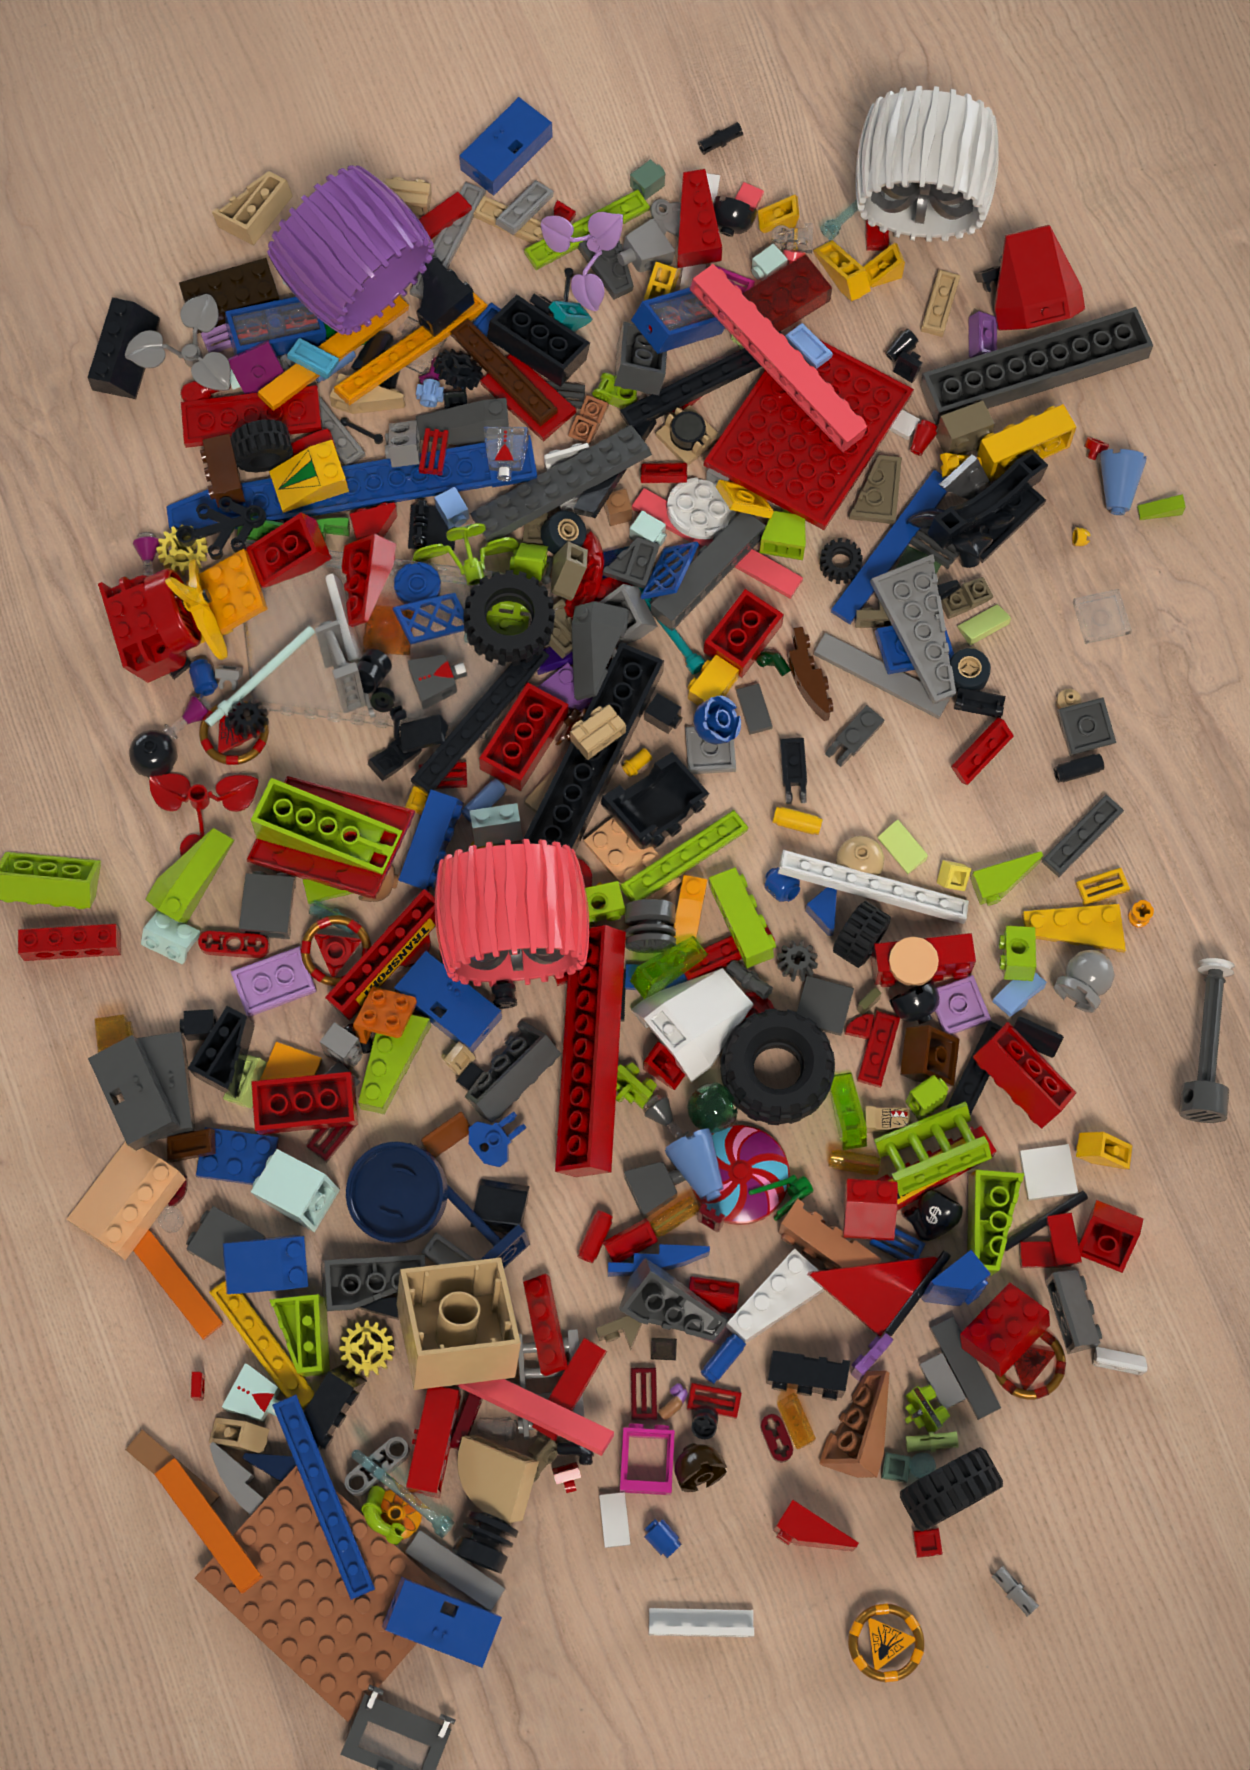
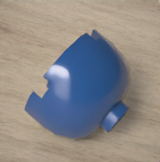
(717, 720)

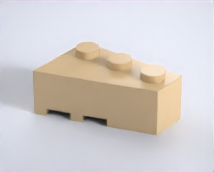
(254, 209)

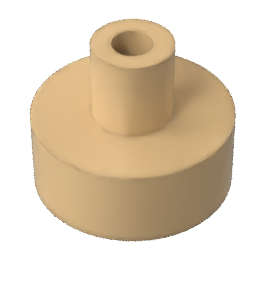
(1068, 698)

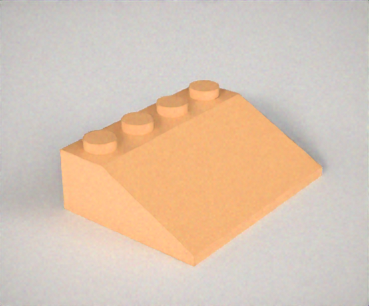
(126, 1199)

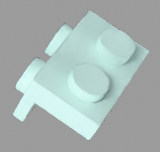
(169, 937)

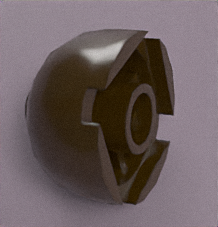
(699, 1465)

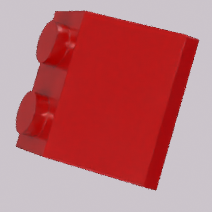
(870, 1209)
(1110, 1236)

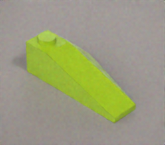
(185, 882)

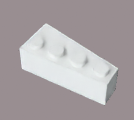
(776, 1298)

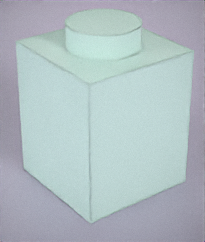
(768, 262)
(648, 528)

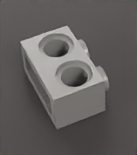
(403, 444)
(341, 1046)

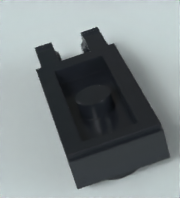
(793, 767)

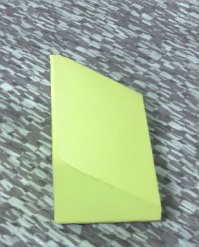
(984, 624)
(903, 847)
(252, 1071)

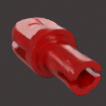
(194, 391)

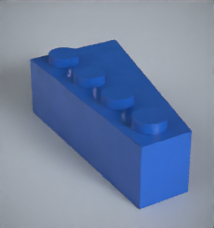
(431, 840)

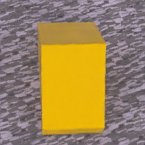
(886, 266)

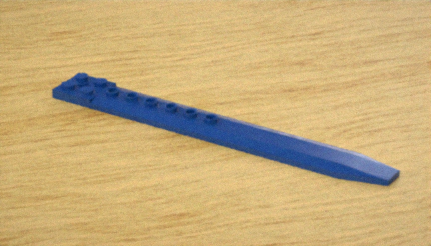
(368, 486)

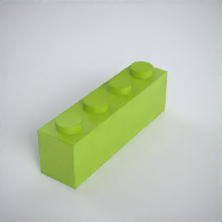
(741, 917)

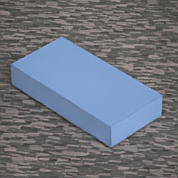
(809, 346)

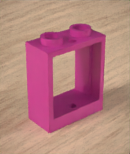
(647, 1487)

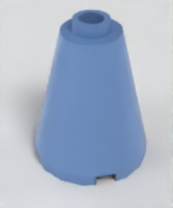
(1121, 478)
(697, 1163)

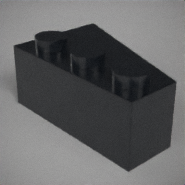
(224, 1052)
(331, 1402)

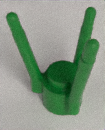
(798, 1188)

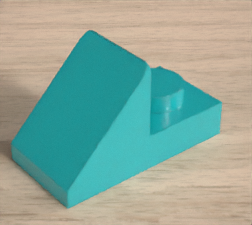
(570, 314)

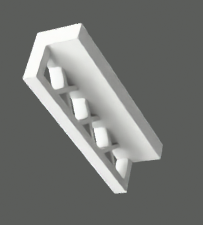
(700, 1622)

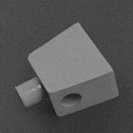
(645, 247)

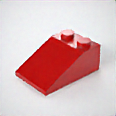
(289, 551)
(807, 1529)

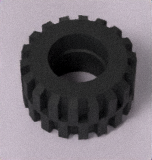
(261, 445)
(860, 934)

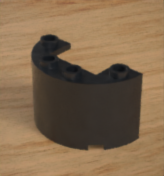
(656, 803)

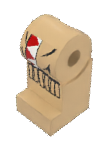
(885, 1119)

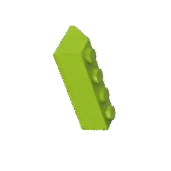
(48, 880)

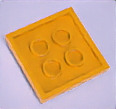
(233, 591)

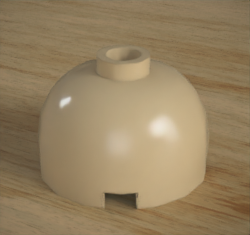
(862, 855)

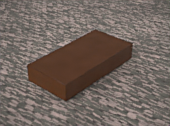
(191, 1145)

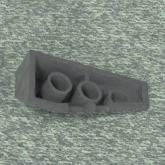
(465, 421)
(594, 639)
(362, 1280)
(662, 1300)

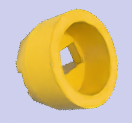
(1079, 537)

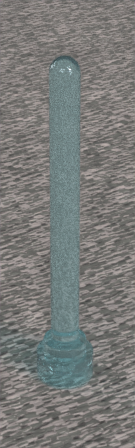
(831, 228)
(440, 1523)

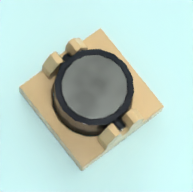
(689, 434)

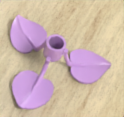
(605, 235)

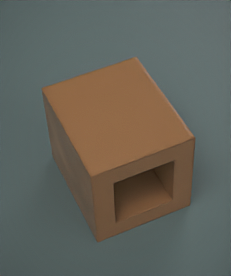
(618, 508)

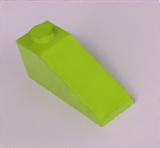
(998, 880)

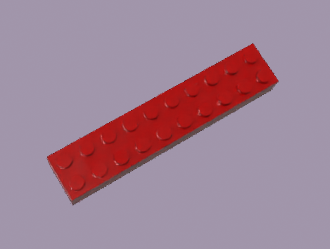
(591, 1057)

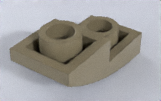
(967, 597)

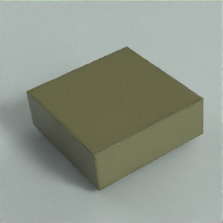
(869, 1001)

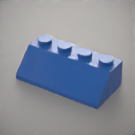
(959, 1282)

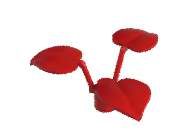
(172, 789)

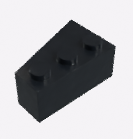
(808, 1375)

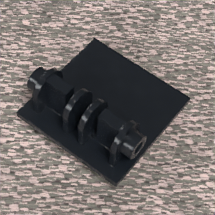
(427, 527)

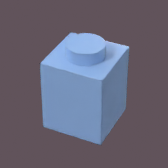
(452, 508)

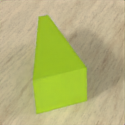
(1162, 508)

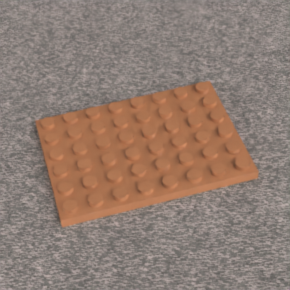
(302, 1600)

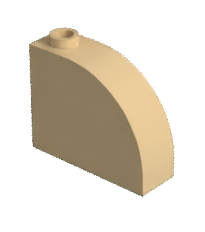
(496, 1477)

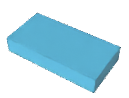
(313, 358)

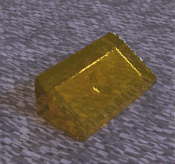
(796, 1421)

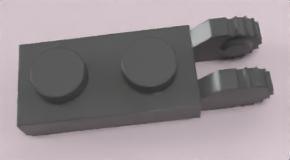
(856, 734)

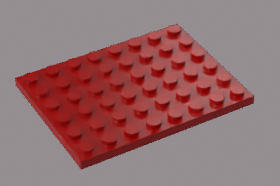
(787, 456)

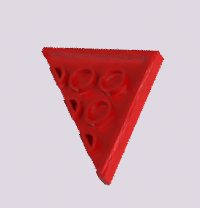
(874, 1290)

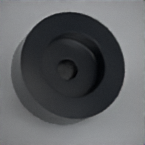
(382, 699)

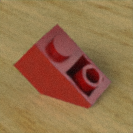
(373, 520)

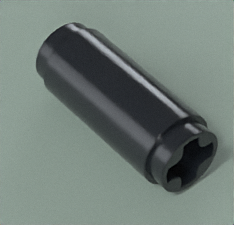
(1078, 768)

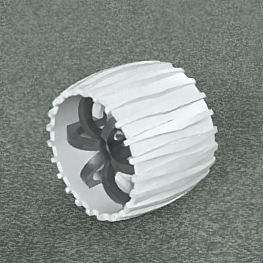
(927, 164)

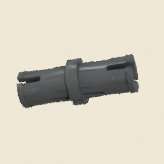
(749, 979)

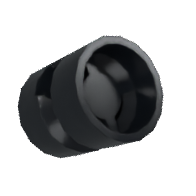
(373, 669)

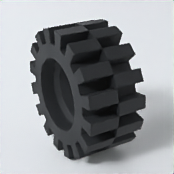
(844, 548)

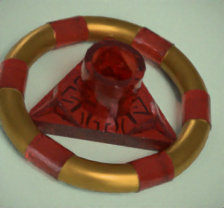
(1031, 1365)

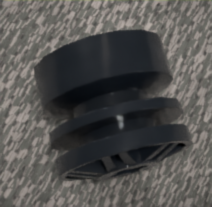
(485, 1541)

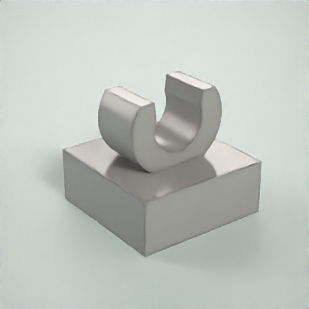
(228, 673)

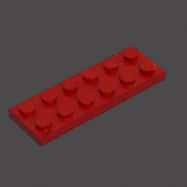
(224, 415)

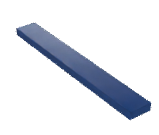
(888, 550)
(323, 1497)

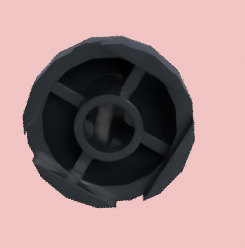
(733, 216)
(152, 753)
(917, 1003)

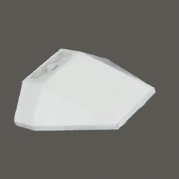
(695, 1019)

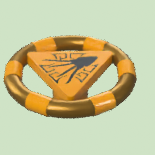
(886, 1642)

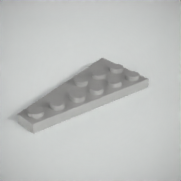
(918, 619)

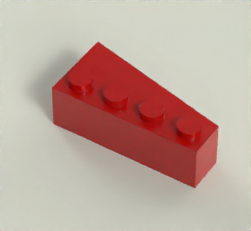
(698, 228)

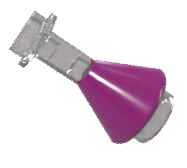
(146, 548)
(193, 713)

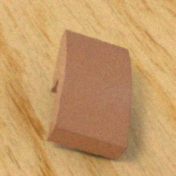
(588, 420)

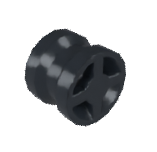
(504, 995)

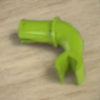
(372, 1514)

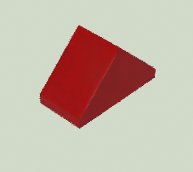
(662, 1066)

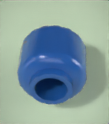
(780, 886)

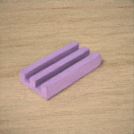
(217, 334)

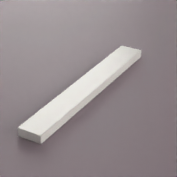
(873, 887)

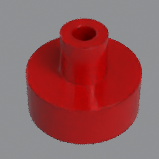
(1095, 446)

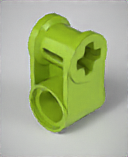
(613, 394)

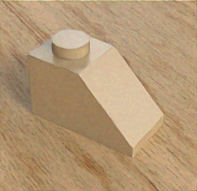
(239, 1435)

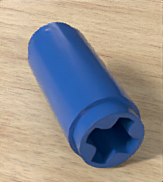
(723, 1358)

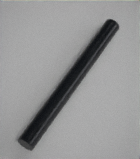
(1041, 1222)
(917, 1294)

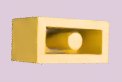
(715, 680)

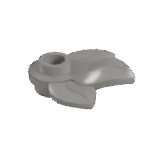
(670, 219)

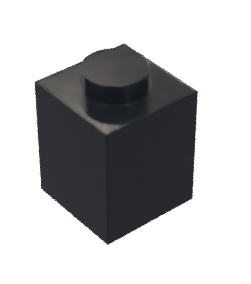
(663, 713)
(197, 1024)

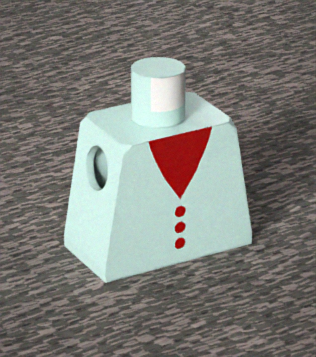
(252, 1395)

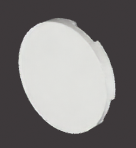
(698, 509)

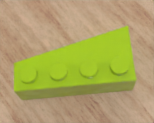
(990, 1214)

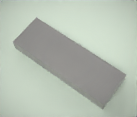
(524, 207)

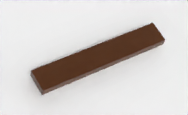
(504, 372)

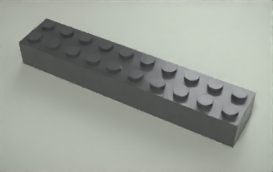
(1038, 364)

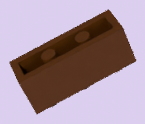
(222, 470)

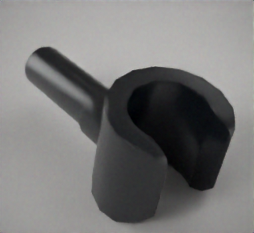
(397, 714)

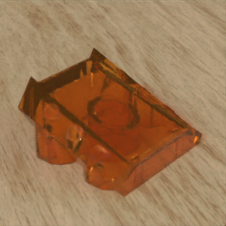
(385, 632)

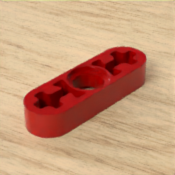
(217, 935)

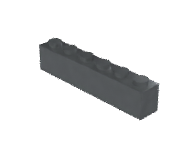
(709, 569)

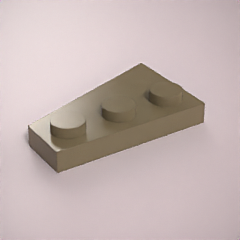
(880, 494)

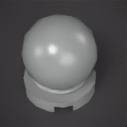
(1086, 979)

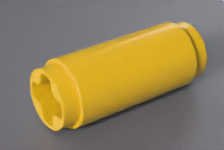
(797, 820)

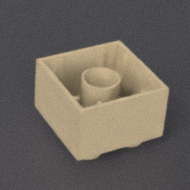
(458, 1323)

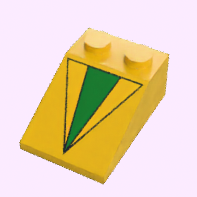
(309, 477)

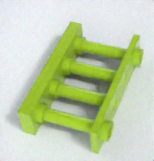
(942, 1165)

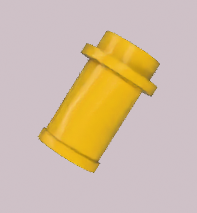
(634, 764)

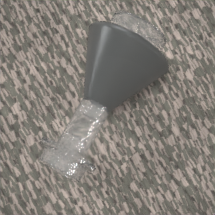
(660, 1111)

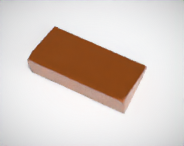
(446, 1135)

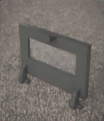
(393, 1737)

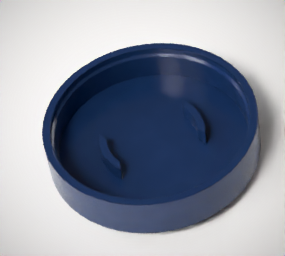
(396, 1192)

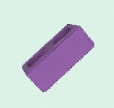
(982, 334)

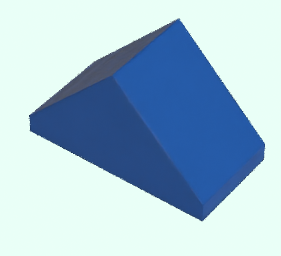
(823, 910)

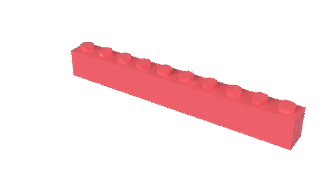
(778, 357)

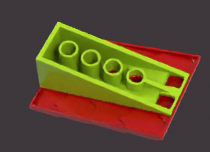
(327, 835)

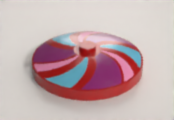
(747, 1161)

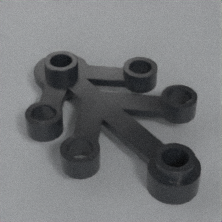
(224, 526)

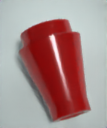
(923, 436)

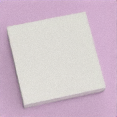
(1048, 1172)

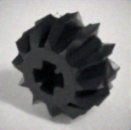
(238, 718)

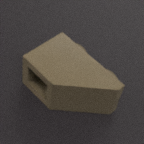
(568, 570)

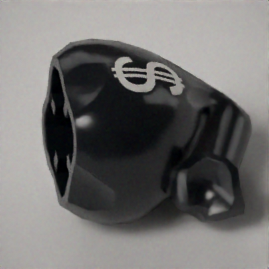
(934, 1215)

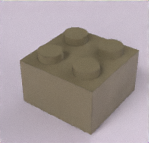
(964, 429)

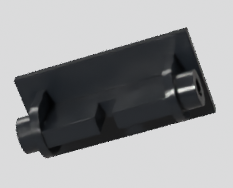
(980, 702)

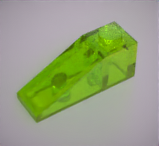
(667, 967)
(848, 1112)

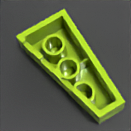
(389, 1063)

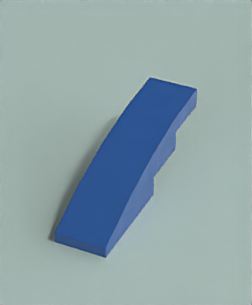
(668, 1258)

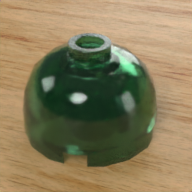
(712, 1107)

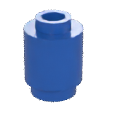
(203, 677)
(662, 1538)

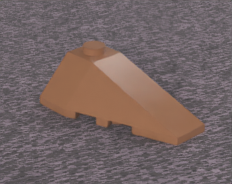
(860, 1438)

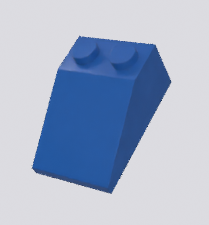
(265, 1264)

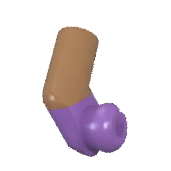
(676, 1403)

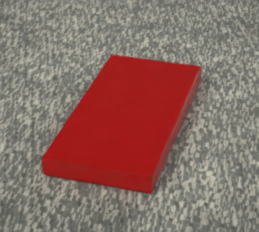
(564, 408)

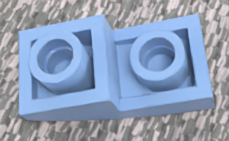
(1017, 993)

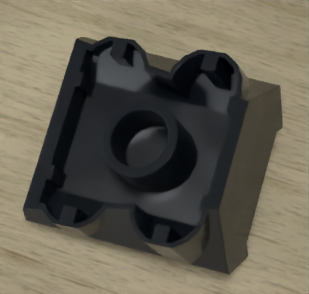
(501, 1204)

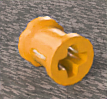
(1134, 915)

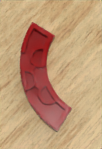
(592, 577)

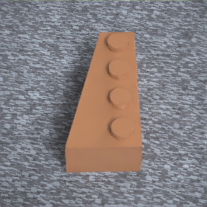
(821, 1241)

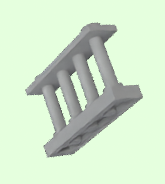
(345, 674)
(571, 1345)

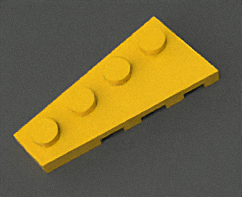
(1087, 925)

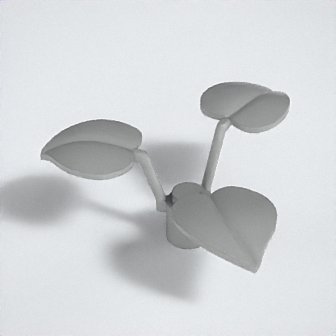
(197, 313)

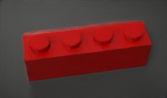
(1024, 1075)

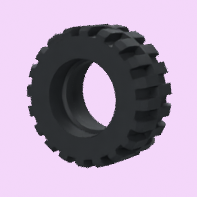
(515, 589)
(951, 1489)

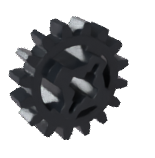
(457, 369)

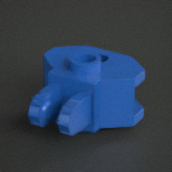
(496, 1139)

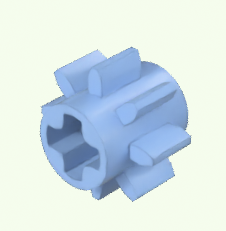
(429, 393)

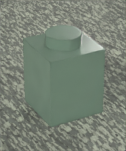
(648, 179)

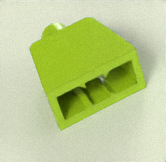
(784, 536)

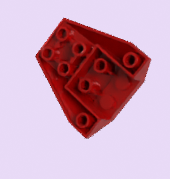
(1035, 282)

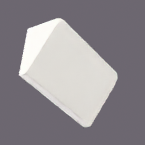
(1120, 1361)

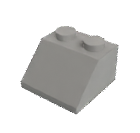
(640, 618)

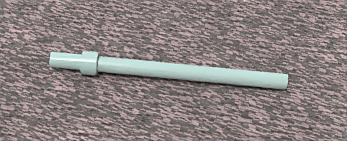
(226, 706)

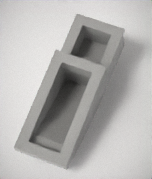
(236, 1479)

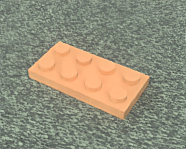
(623, 857)

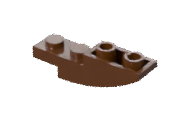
(809, 680)

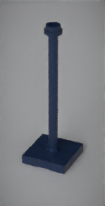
(507, 1248)

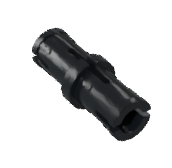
(720, 138)

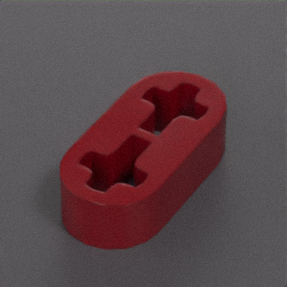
(771, 1440)

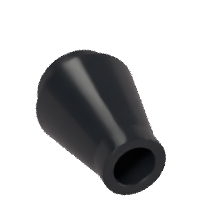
(904, 342)

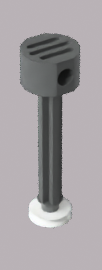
(1205, 1099)

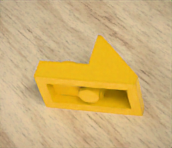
(780, 213)

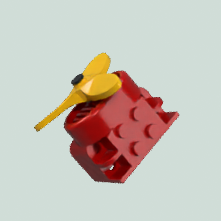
(160, 620)

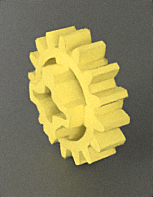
(180, 558)
(378, 1348)

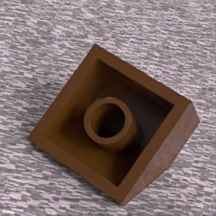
(929, 1053)

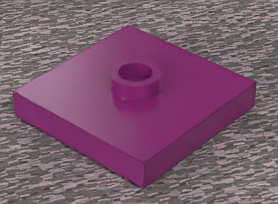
(256, 367)

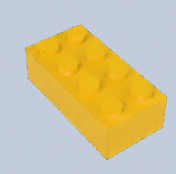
(1043, 433)

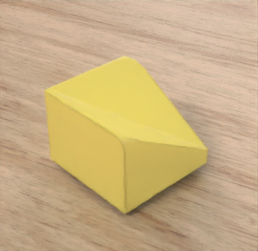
(953, 875)

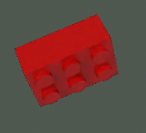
(744, 632)
(1005, 1329)

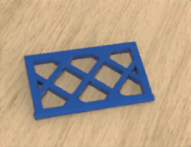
(676, 577)
(429, 634)

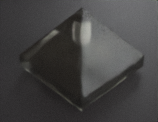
(663, 1348)

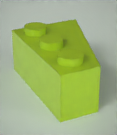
(305, 1331)

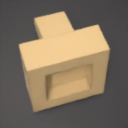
(458, 1058)

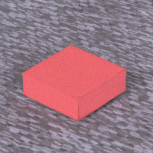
(750, 195)

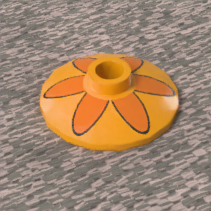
(409, 1516)

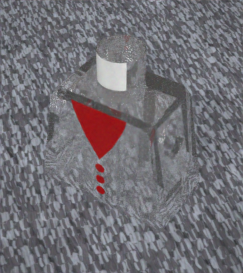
(506, 449)

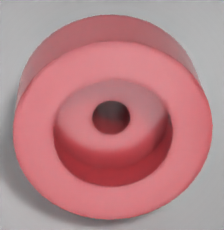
(793, 255)

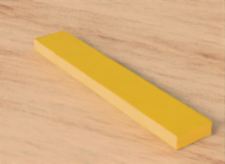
(263, 1344)

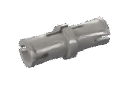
(1015, 1591)

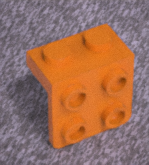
(384, 1014)

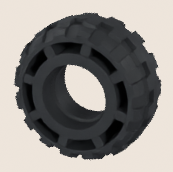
(787, 1032)

